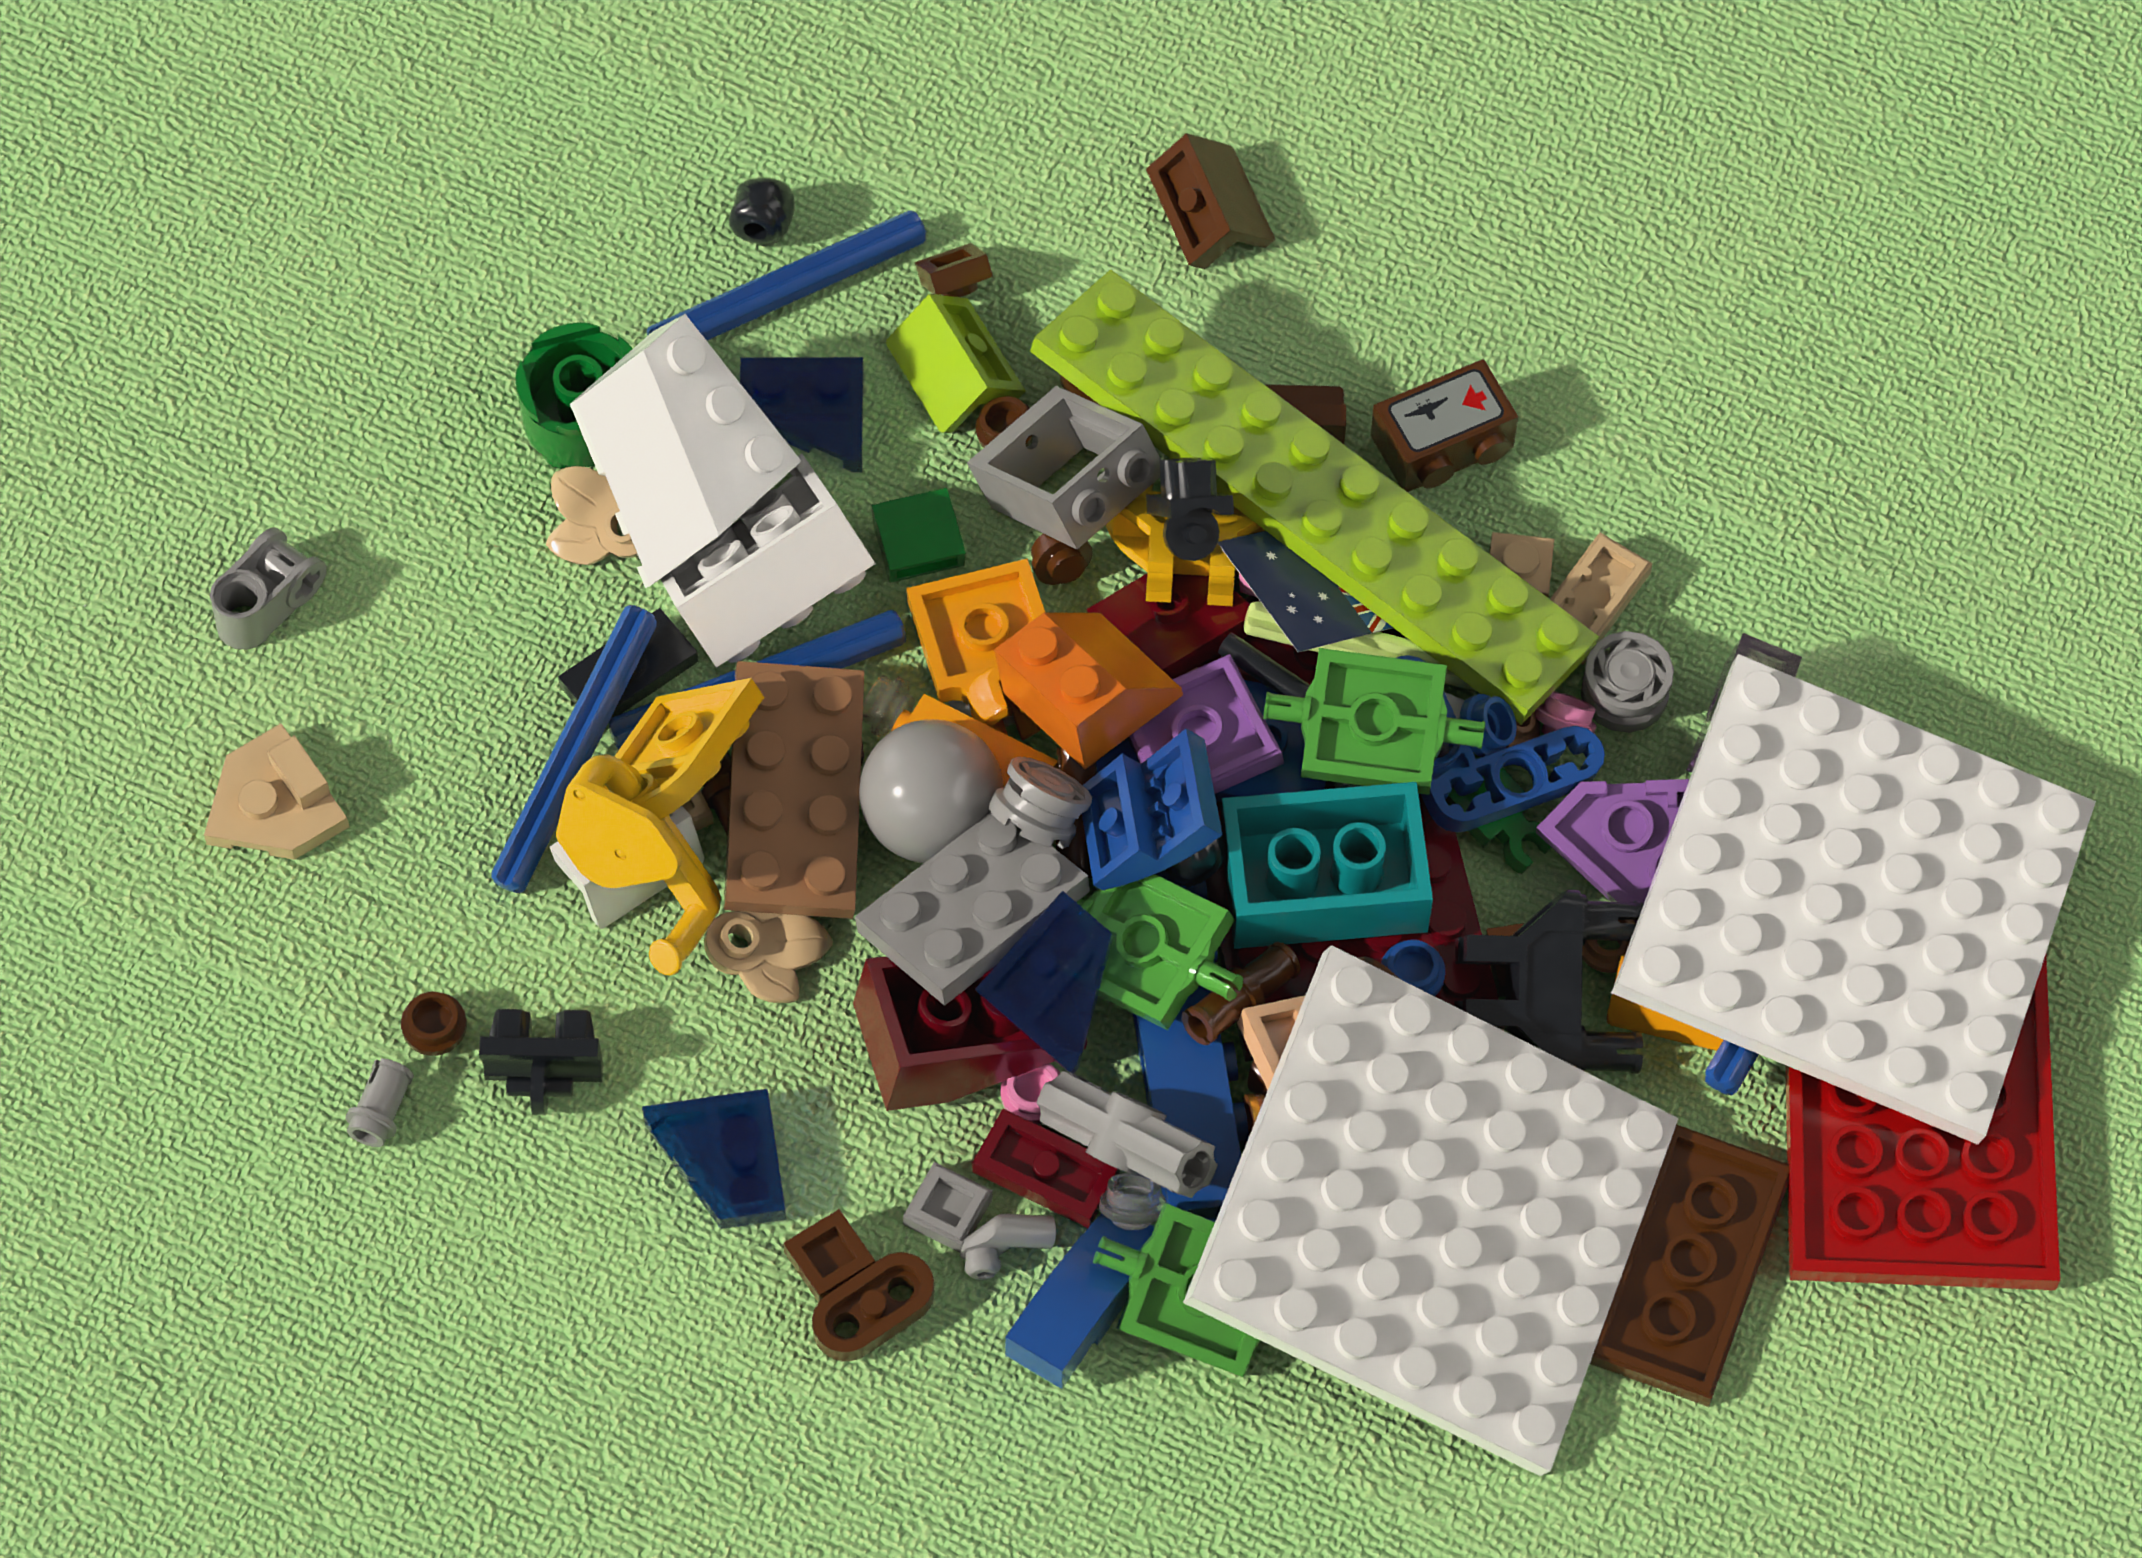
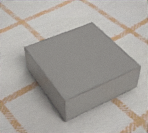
(947, 1207)

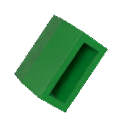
(918, 535)

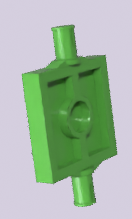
(1373, 720)
(1160, 947)
(1157, 1288)

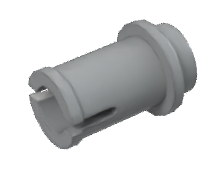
(374, 1115)

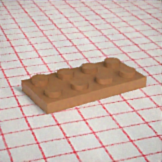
(796, 793)

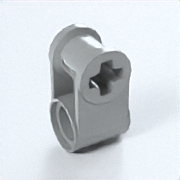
(271, 581)

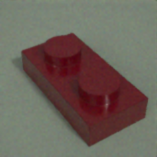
(1043, 1168)

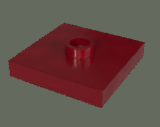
(1178, 632)

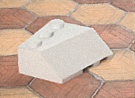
(678, 445)
(768, 568)

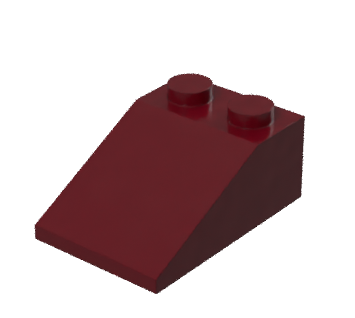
(934, 1050)

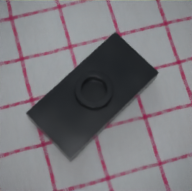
(663, 660)

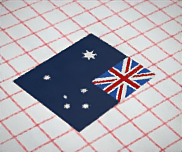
(1297, 595)

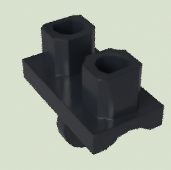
(1187, 502)
(538, 1064)

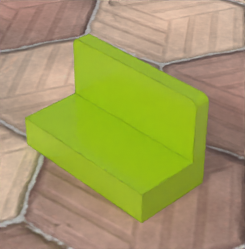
(951, 360)

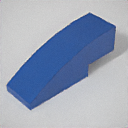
(1073, 1305)

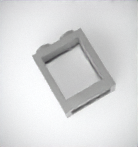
(1060, 429)

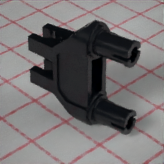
(1546, 980)

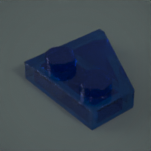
(811, 402)
(1053, 980)
(724, 1154)

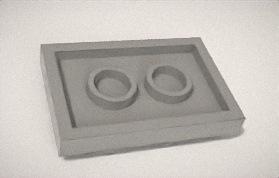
(968, 906)

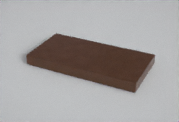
(1692, 1265)

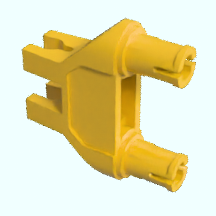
(1142, 540)

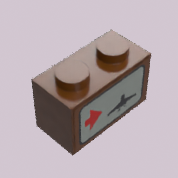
(1444, 427)

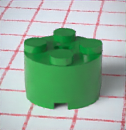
(552, 376)

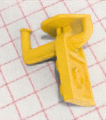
(620, 805)

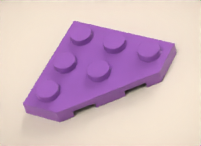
(1615, 833)

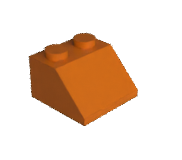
(1082, 682)

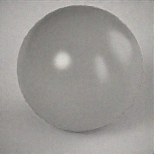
(927, 786)

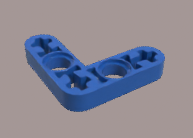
(1464, 773)

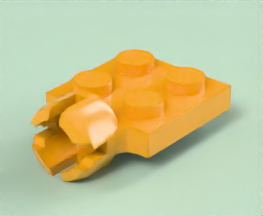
(961, 626)

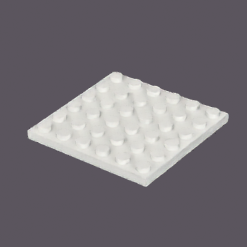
(1856, 899)
(1433, 1211)

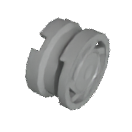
(1627, 681)
(1040, 802)

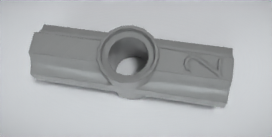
(1127, 1134)

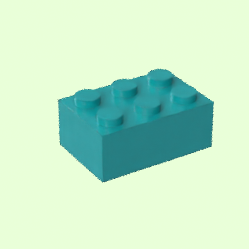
(1326, 865)

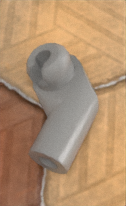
(1000, 1234)

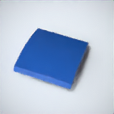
(1150, 812)

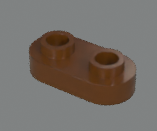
(869, 1306)

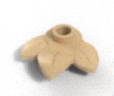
(590, 520)
(774, 951)

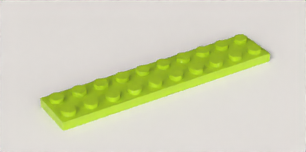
(1317, 495)

